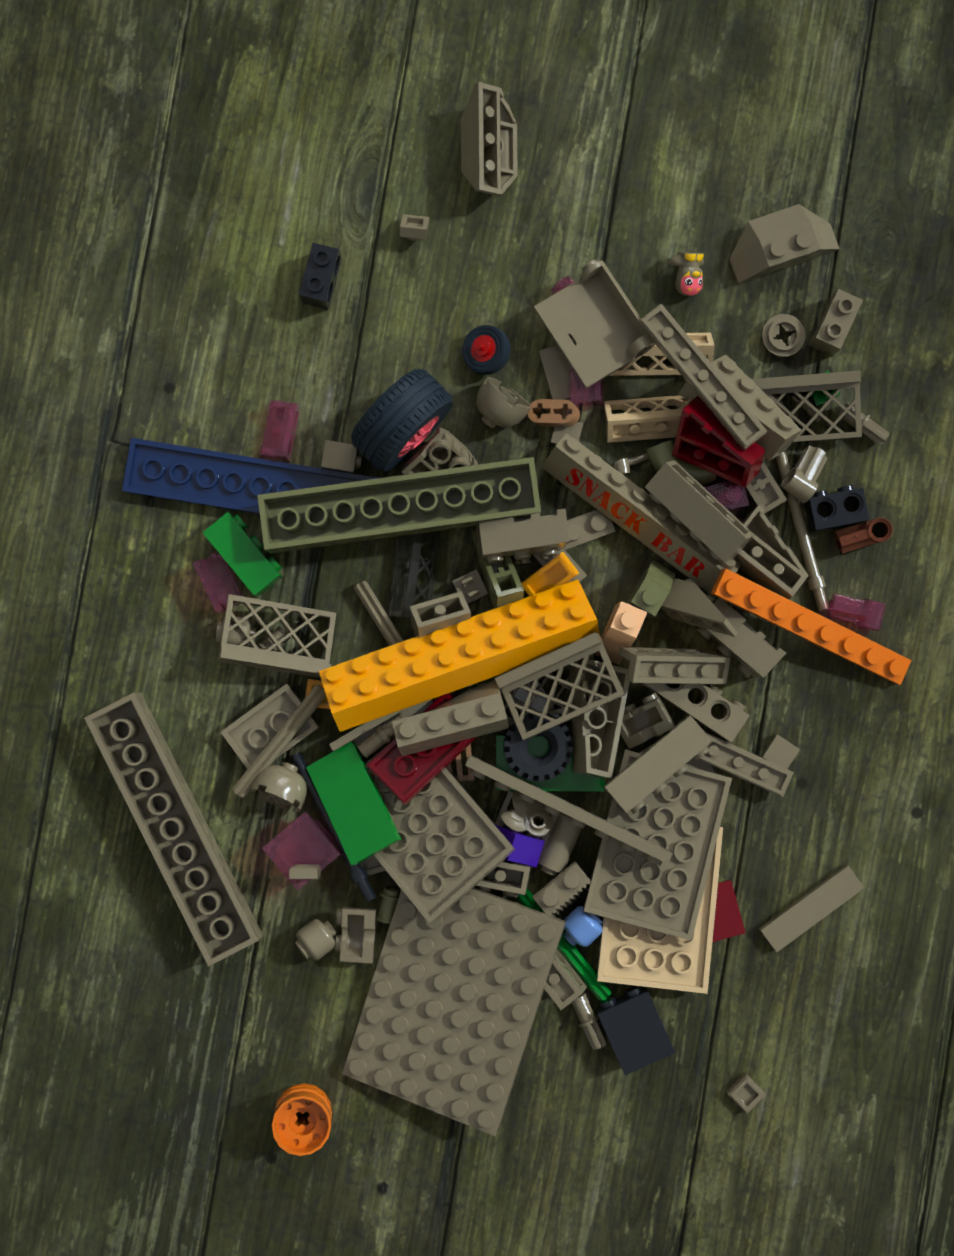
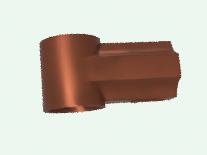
(861, 535)

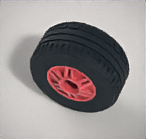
(401, 419)

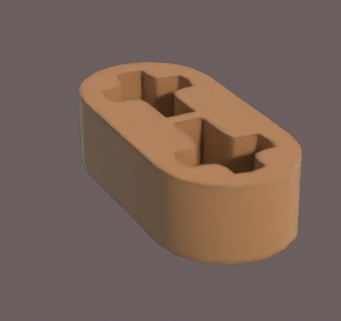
(553, 419)

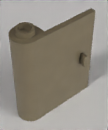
(598, 321)

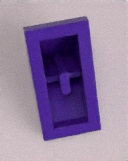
(527, 847)

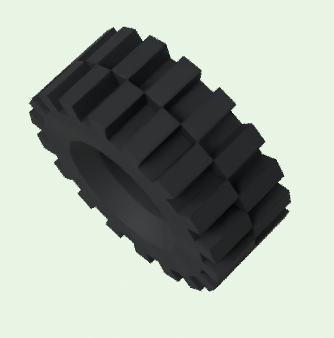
(538, 767)

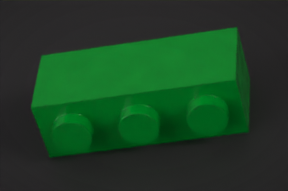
(243, 553)

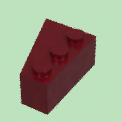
(710, 446)

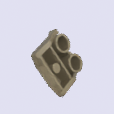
(439, 453)

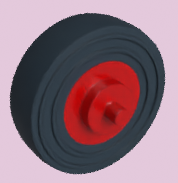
(486, 349)

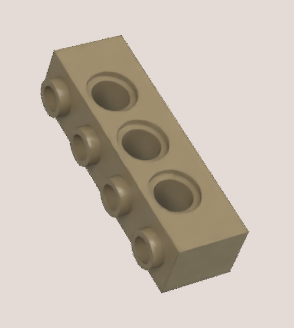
(725, 727)

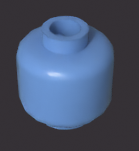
(582, 927)

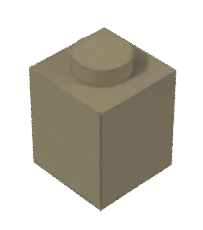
(341, 457)

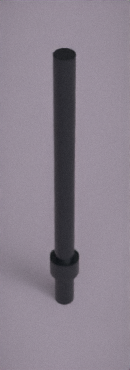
(358, 874)

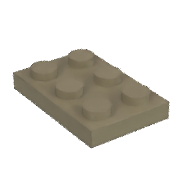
(258, 726)

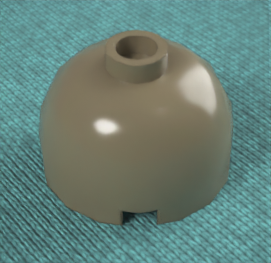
(500, 405)
(281, 786)

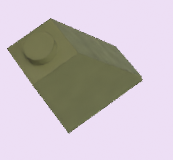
(652, 589)

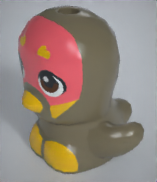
(689, 275)

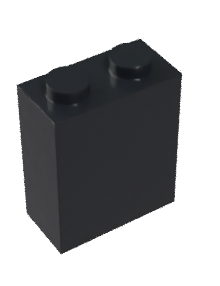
(634, 1029)

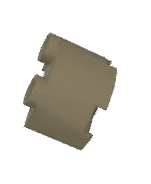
(645, 721)
(357, 935)

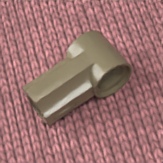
(802, 479)

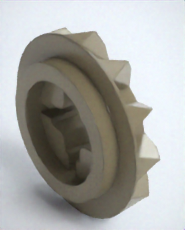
(787, 324)

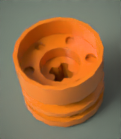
(297, 1134)

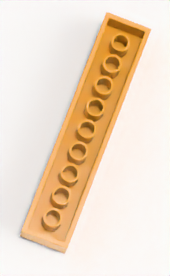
(457, 655)

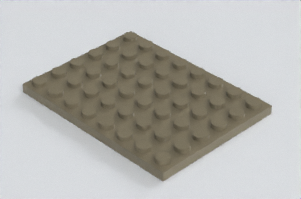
(455, 1005)

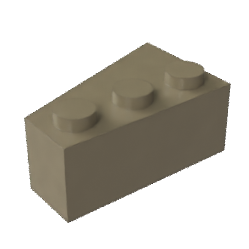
(522, 537)
(768, 558)
(748, 648)

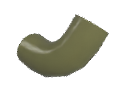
(663, 453)

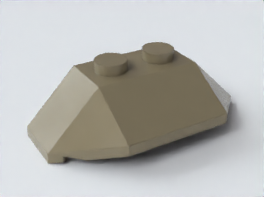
(488, 141)
(781, 242)

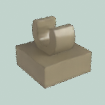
(471, 586)

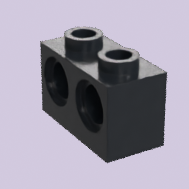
(320, 276)
(837, 514)

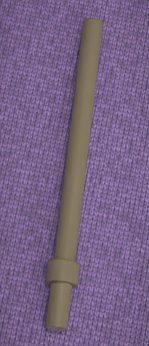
(816, 582)

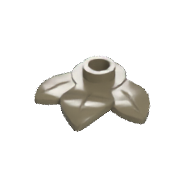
(523, 815)

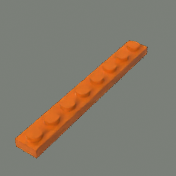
(810, 626)

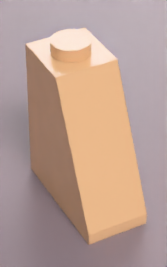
(621, 629)

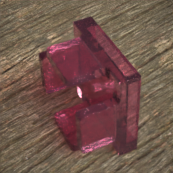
(302, 843)

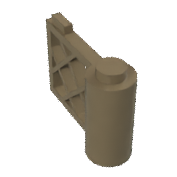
(558, 842)

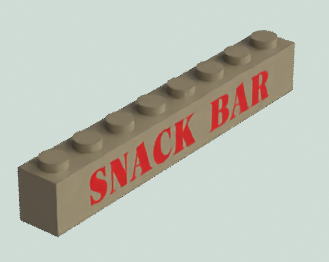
(633, 511)

